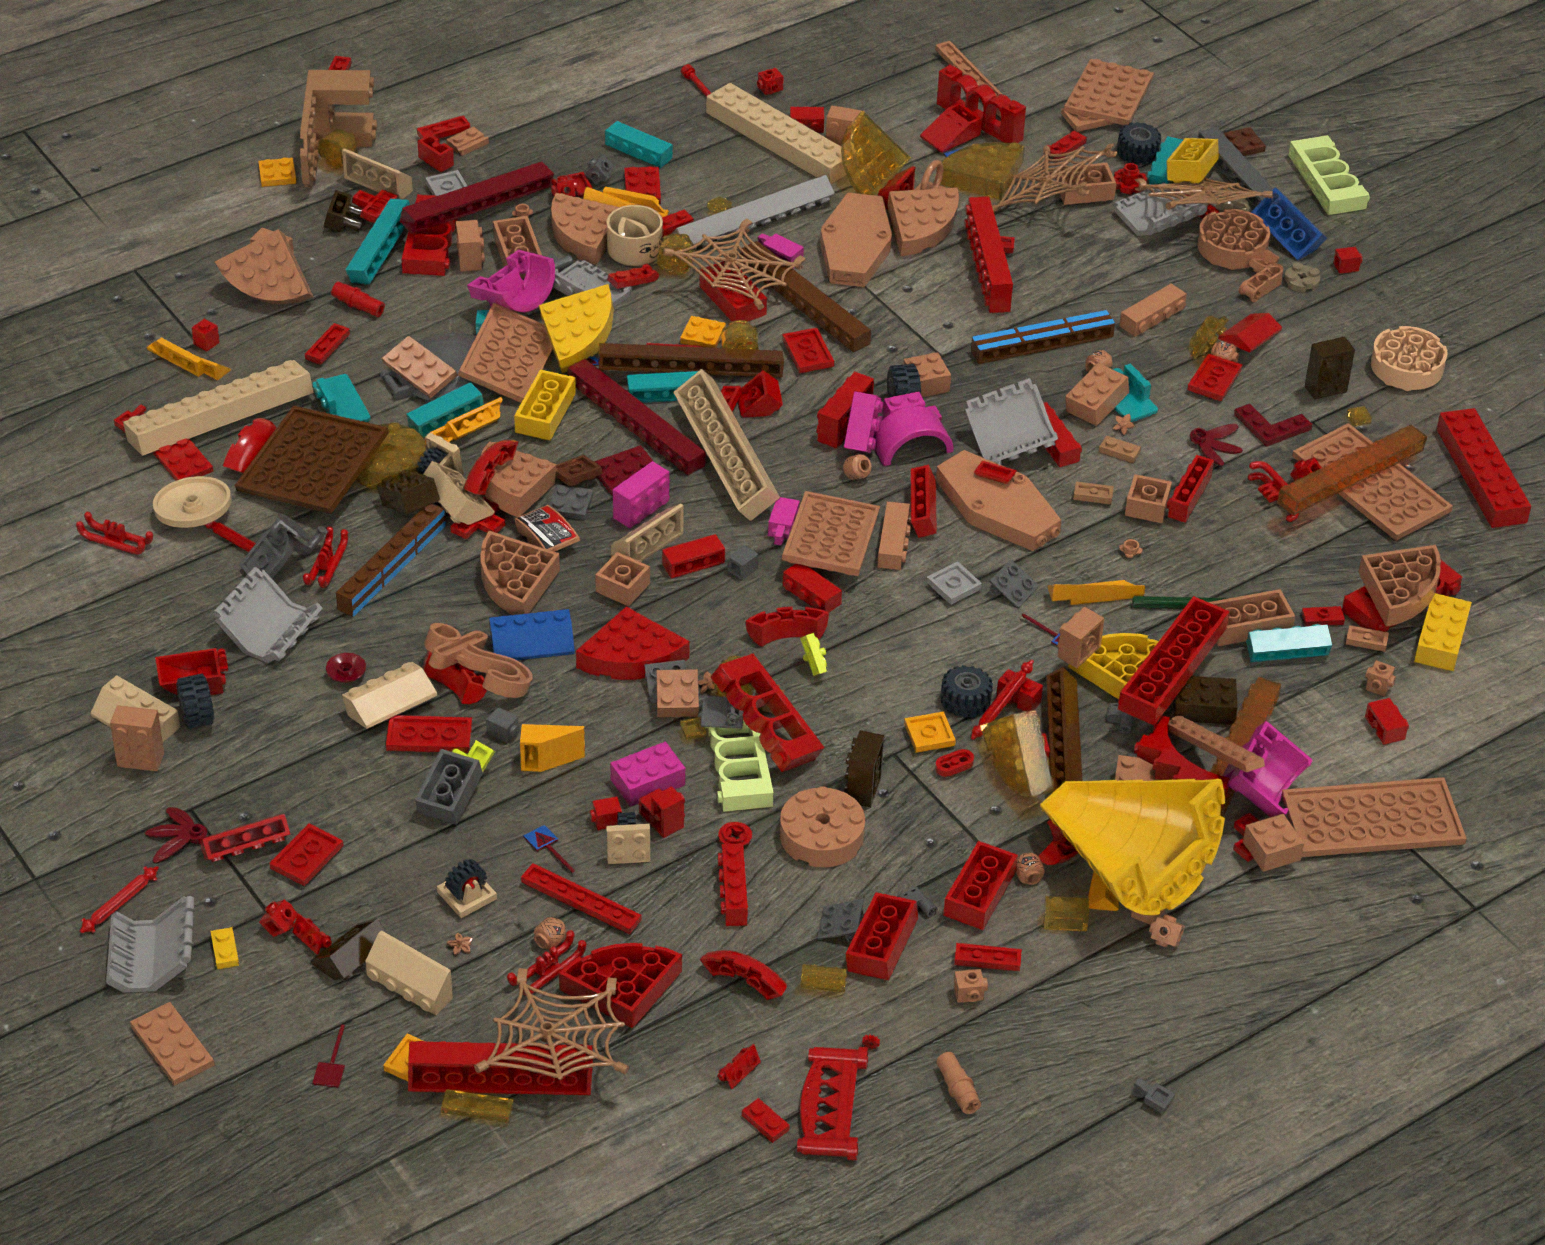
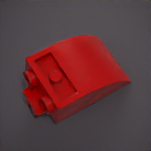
(193, 663)

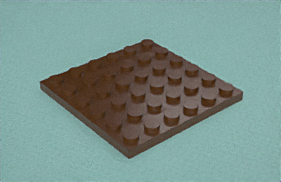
(312, 459)

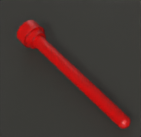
(689, 72)

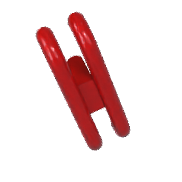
(1270, 489)
(114, 535)
(326, 559)
(548, 965)

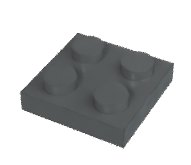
(571, 501)

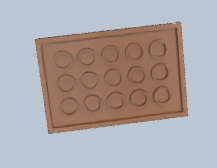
(1109, 92)
(507, 353)
(831, 533)

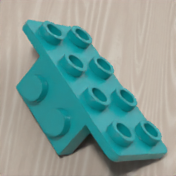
(340, 398)
(1137, 400)

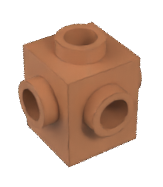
(1380, 678)
(1174, 929)
(969, 985)

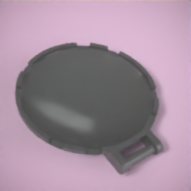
(452, 350)

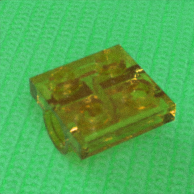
(1207, 335)

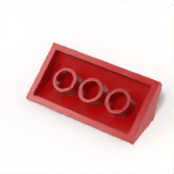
(1252, 331)

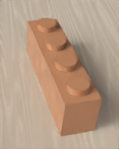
(1153, 310)
(894, 535)

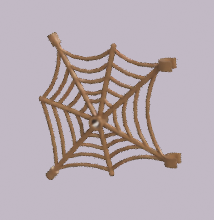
(1046, 179)
(1200, 193)
(731, 262)
(549, 1031)

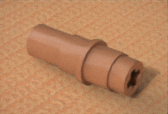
(959, 1084)

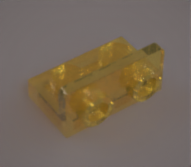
(823, 978)

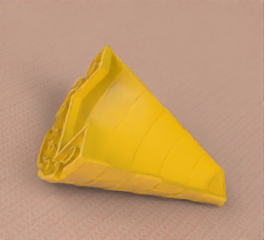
(1142, 835)

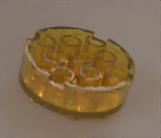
(398, 452)

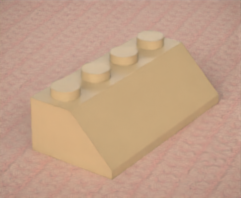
(375, 175)
(457, 501)
(651, 535)
(126, 694)
(388, 695)
(409, 973)

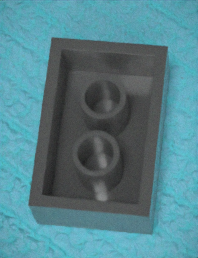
(448, 786)

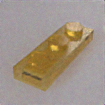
(477, 1106)

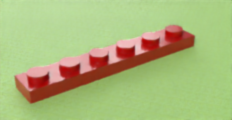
(581, 898)

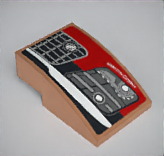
(546, 529)

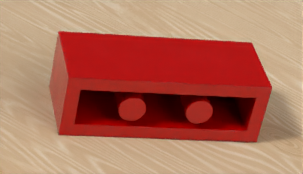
(693, 556)
(812, 587)

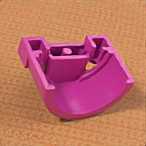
(510, 290)
(906, 419)
(1282, 766)

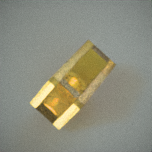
(1066, 913)

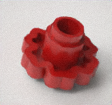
(1126, 178)

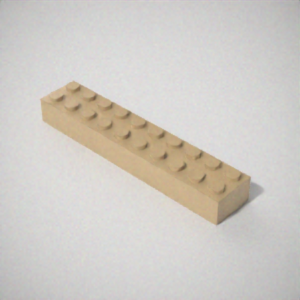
(776, 132)
(218, 407)
(726, 445)

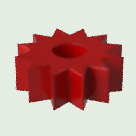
(871, 1041)

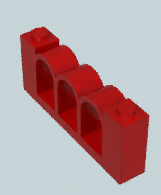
(1012, 112)
(428, 250)
(1363, 611)
(785, 753)

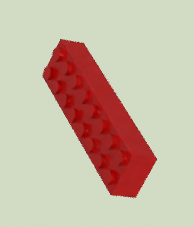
(988, 254)
(1483, 468)
(1173, 660)
(451, 1067)

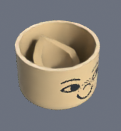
(634, 235)

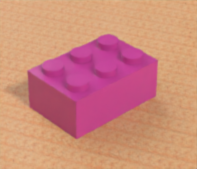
(863, 422)
(641, 494)
(646, 772)

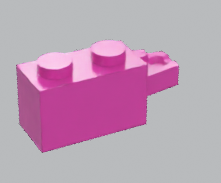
(781, 247)
(782, 519)

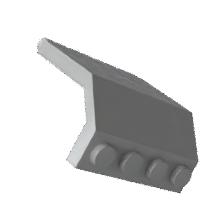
(1149, 215)
(583, 277)
(1010, 422)
(263, 617)
(150, 952)

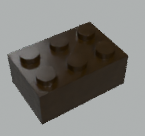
(1329, 367)
(407, 491)
(1207, 700)
(864, 767)

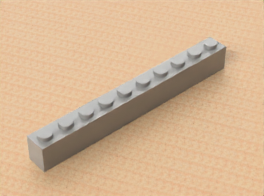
(761, 210)

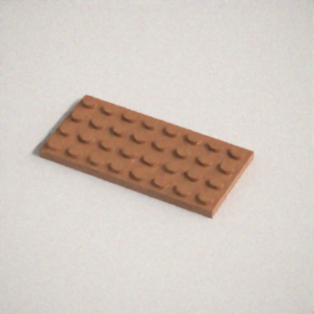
(1391, 498)
(1374, 816)

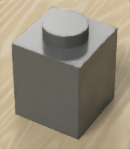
(743, 562)
(502, 725)

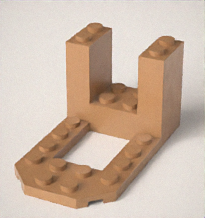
(320, 118)

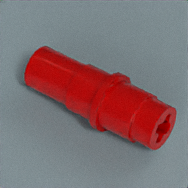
(358, 299)

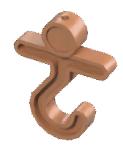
(504, 674)

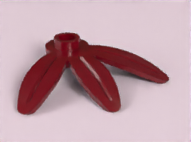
(1208, 441)
(183, 833)

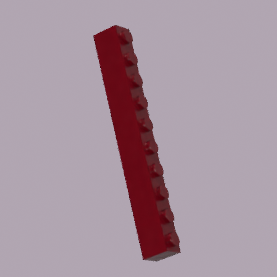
(476, 197)
(637, 417)

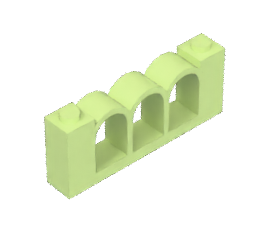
(1327, 175)
(741, 793)

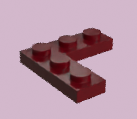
(1274, 433)

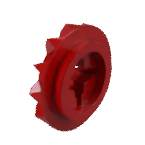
(738, 829)

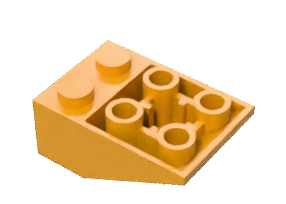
(550, 746)

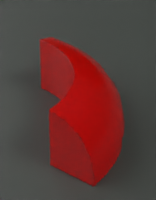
(250, 442)
(483, 468)
(786, 624)
(459, 679)
(1059, 849)
(757, 973)

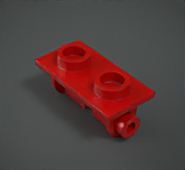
(310, 935)
(742, 1065)

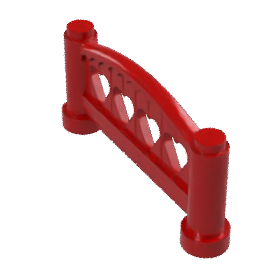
(838, 1140)

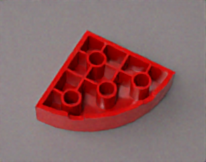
(627, 645)
(640, 974)

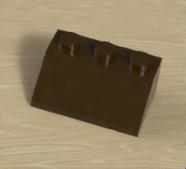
(348, 950)

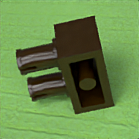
(338, 213)

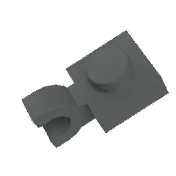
(1155, 1097)

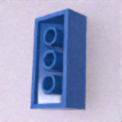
(1289, 225)
(532, 635)

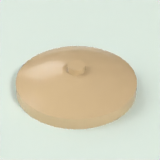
(192, 501)

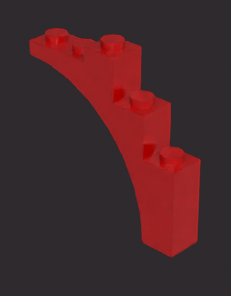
(1168, 761)

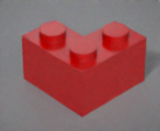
(663, 810)

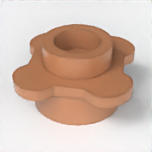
(522, 210)
(1130, 548)

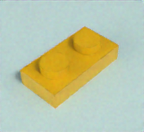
(224, 948)

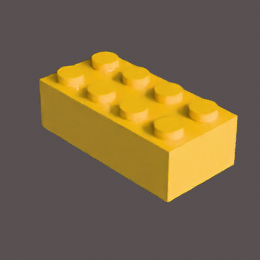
(1192, 160)
(545, 405)
(1443, 632)

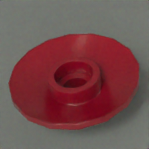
(346, 667)

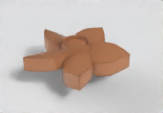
(1124, 423)
(706, 683)
(460, 944)

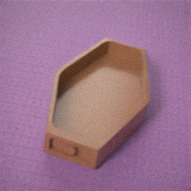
(855, 239)
(1005, 510)

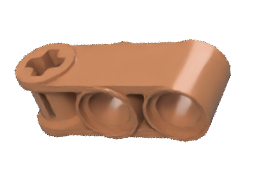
(1262, 282)

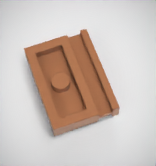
(467, 141)

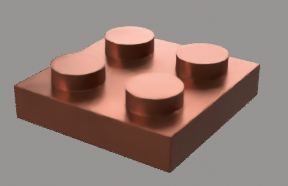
(1246, 141)
(577, 470)

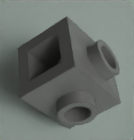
(599, 169)

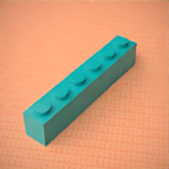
(377, 243)

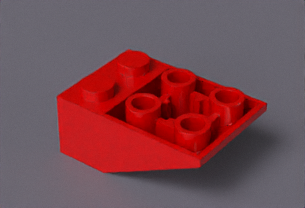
(952, 128)

